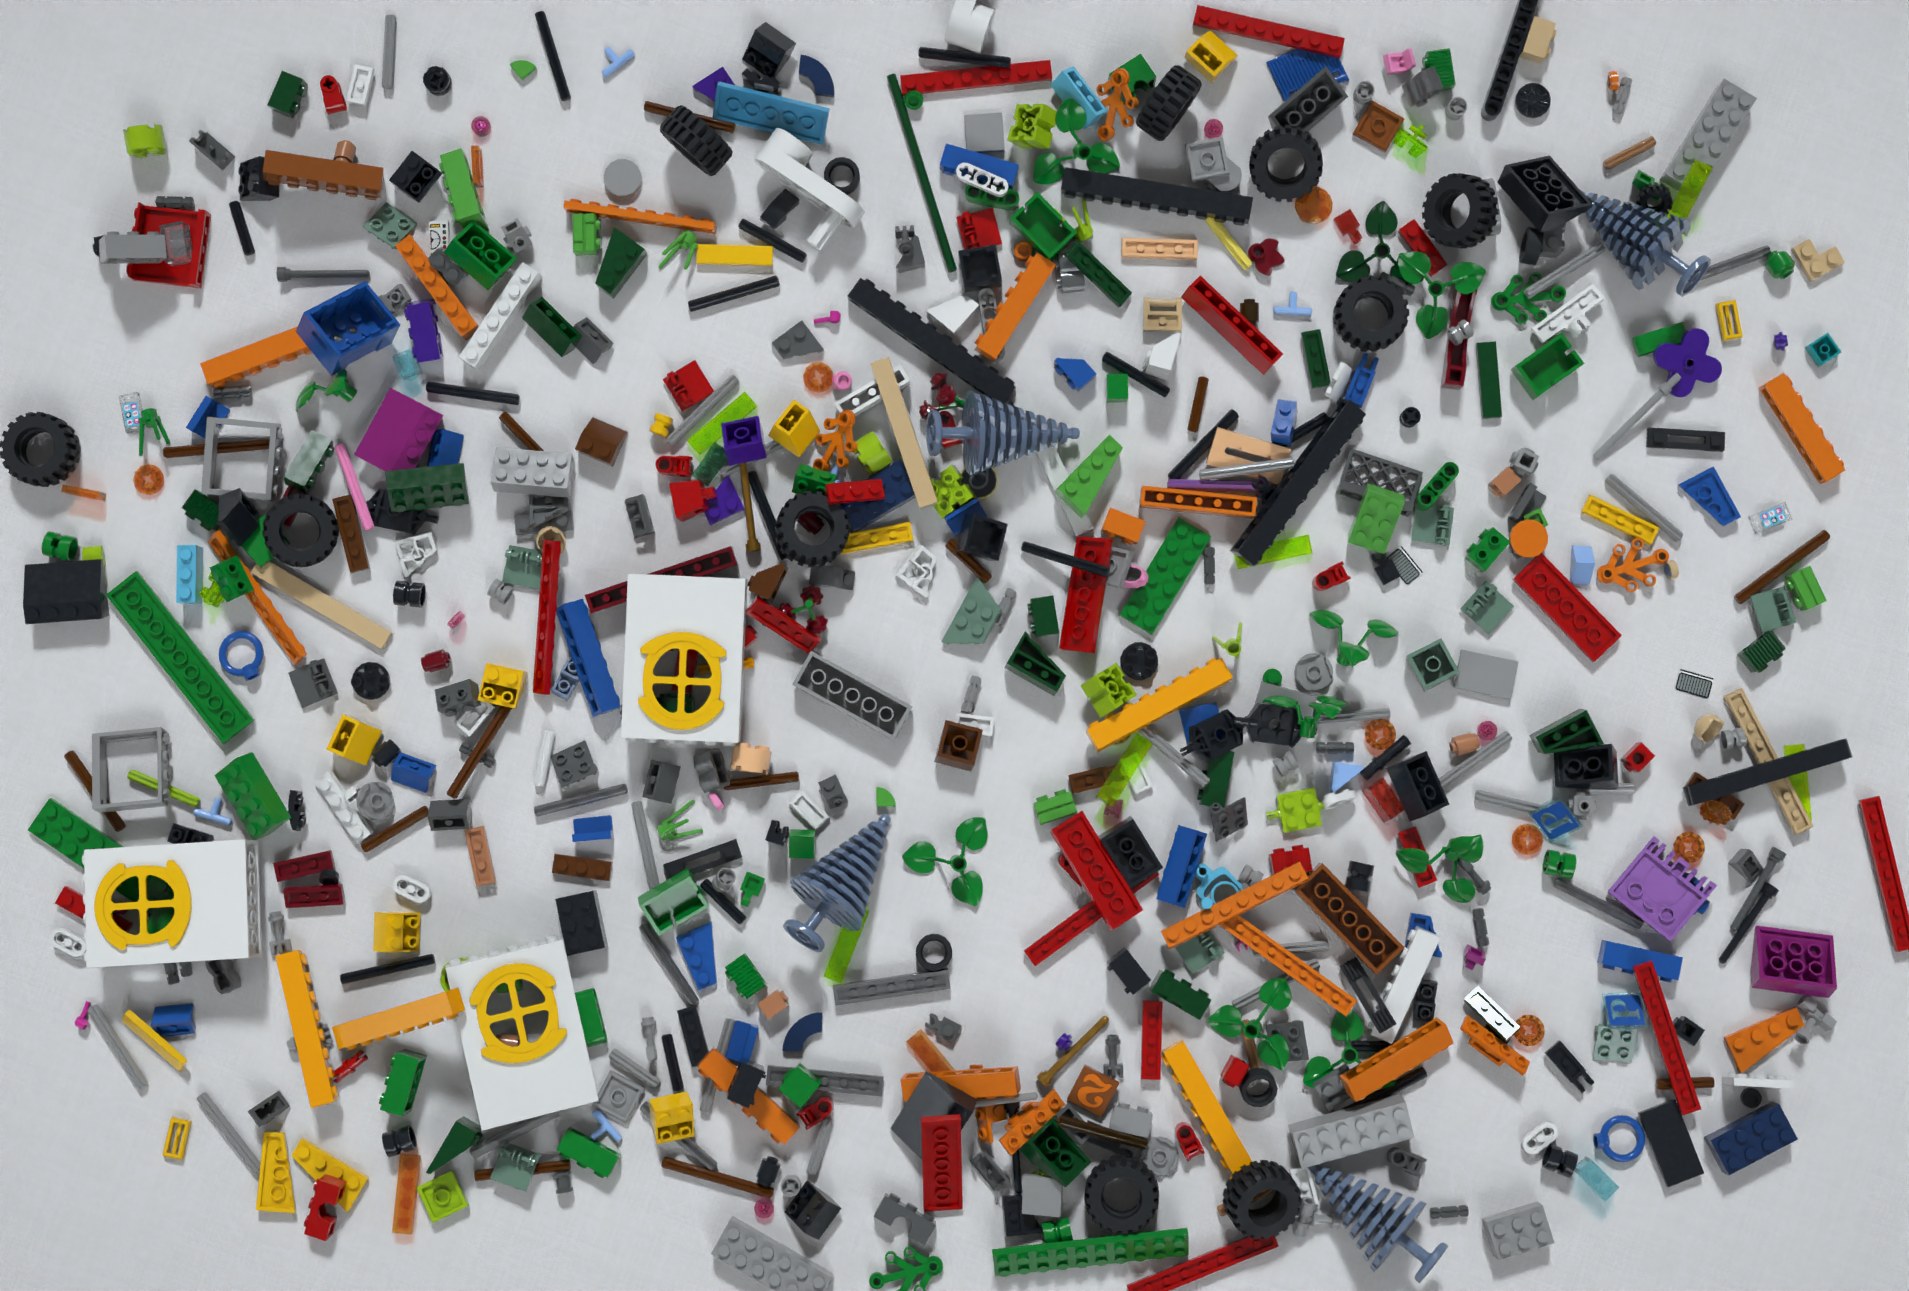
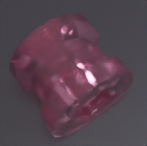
(1115, 810)

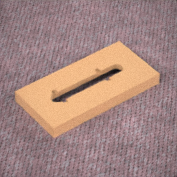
(1226, 438)

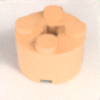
(751, 759)

